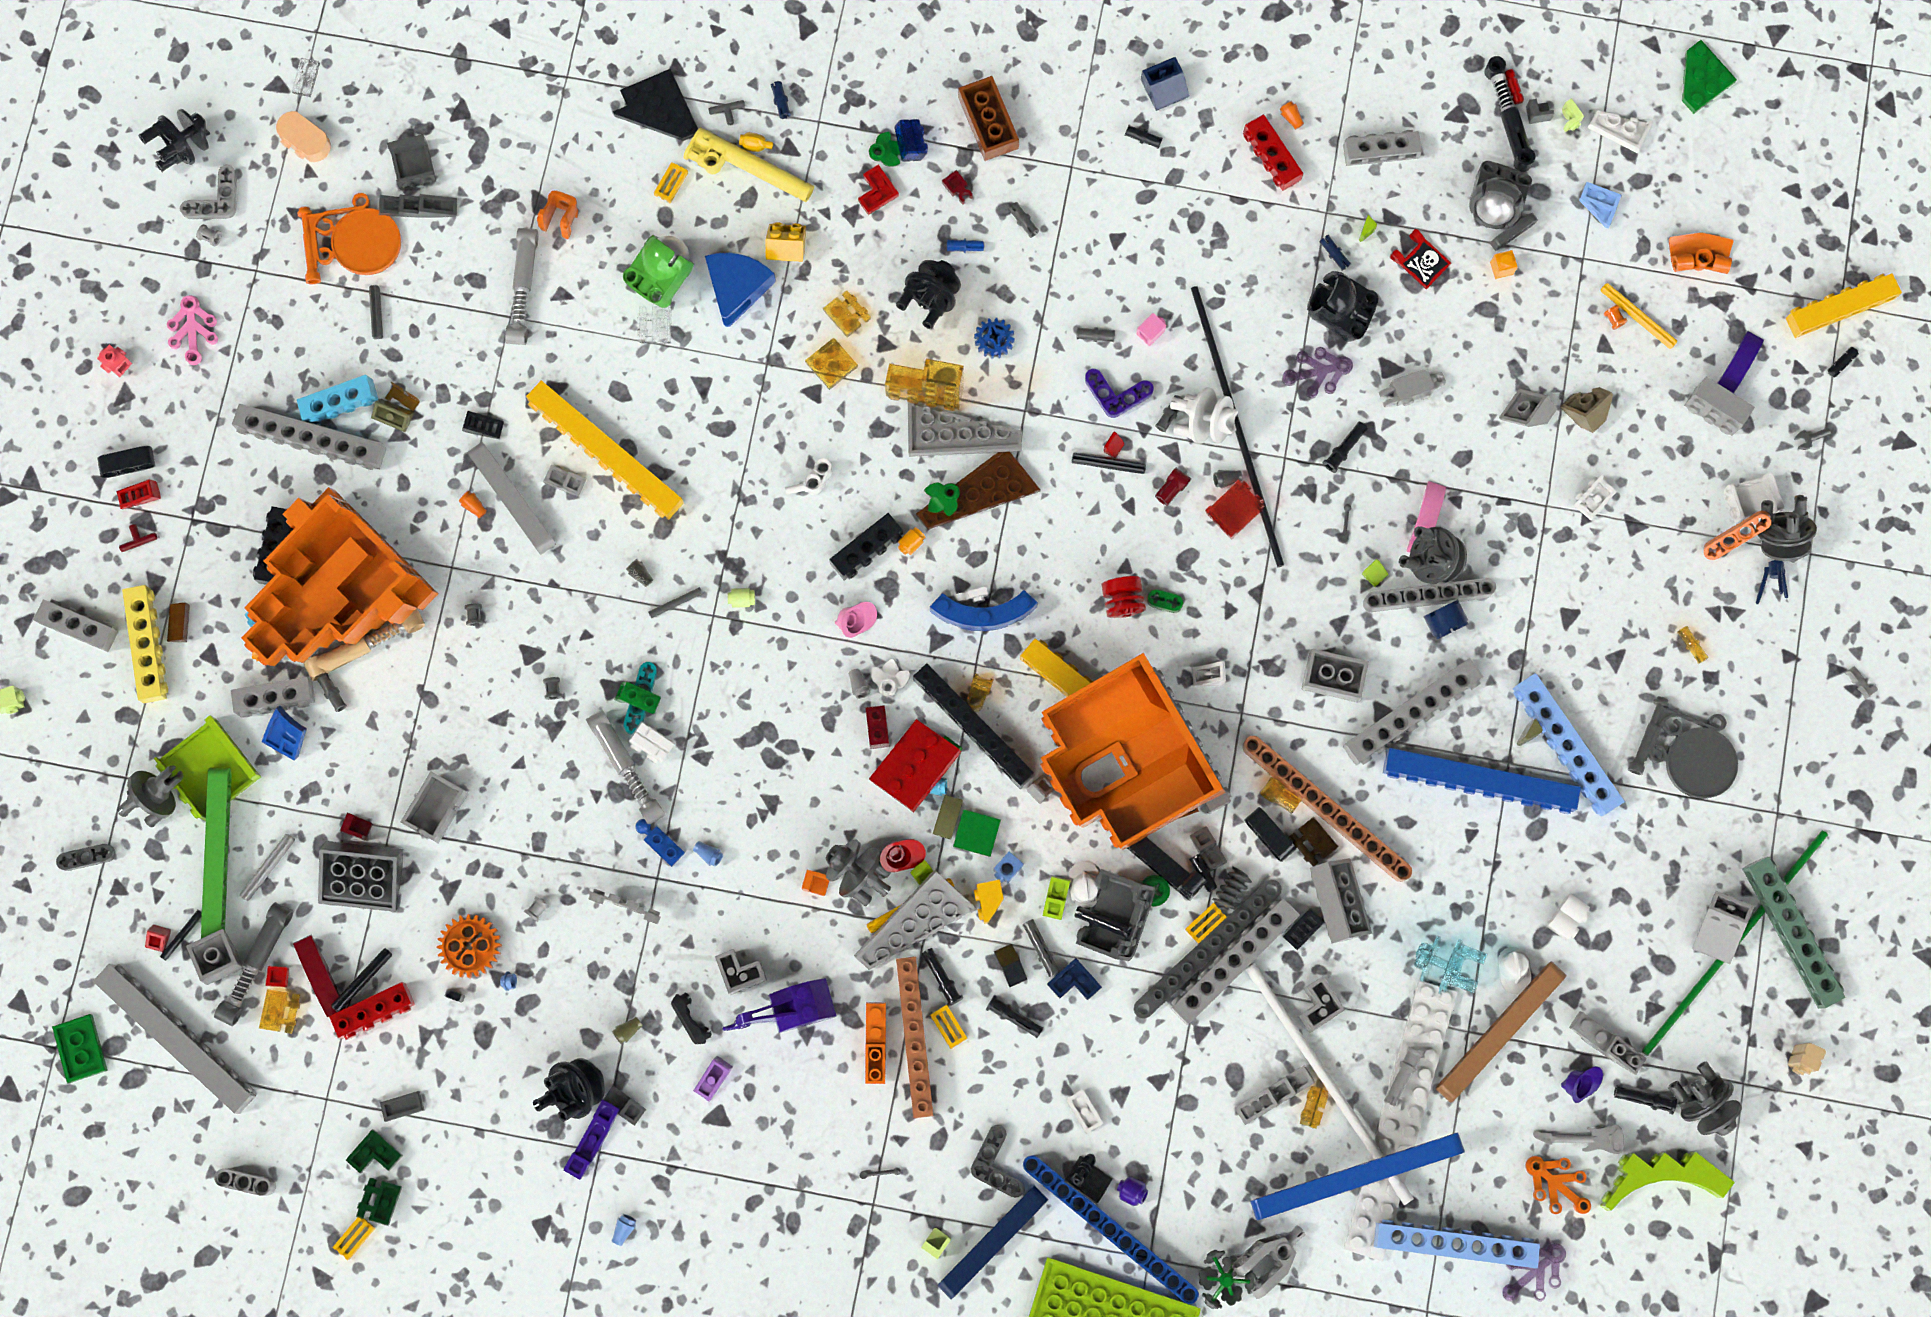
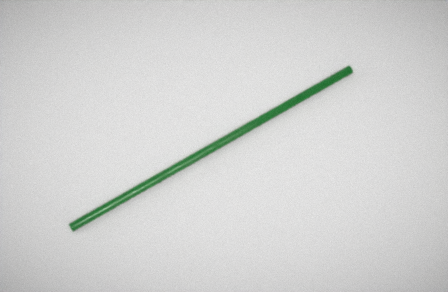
(1717, 964)

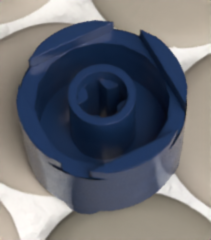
(1445, 618)

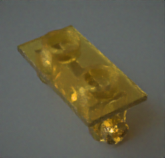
(1310, 1115)

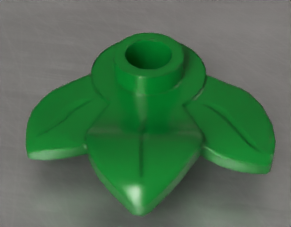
(888, 148)
(940, 500)

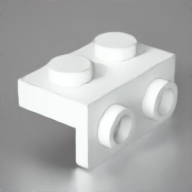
(1595, 497)

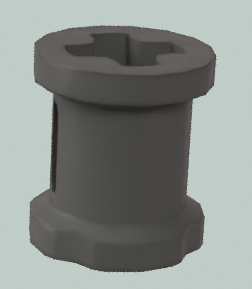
(473, 614)
(552, 688)

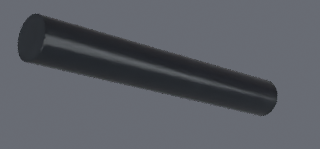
(181, 935)

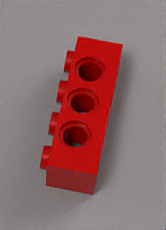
(1262, 127)

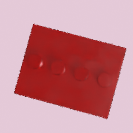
(915, 765)

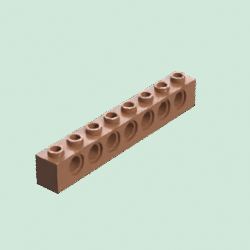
(914, 1037)

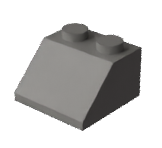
(214, 957)

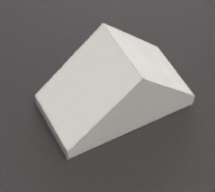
(1209, 674)

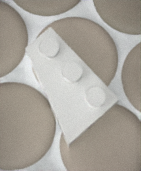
(1621, 130)

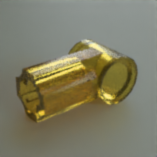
(1277, 793)

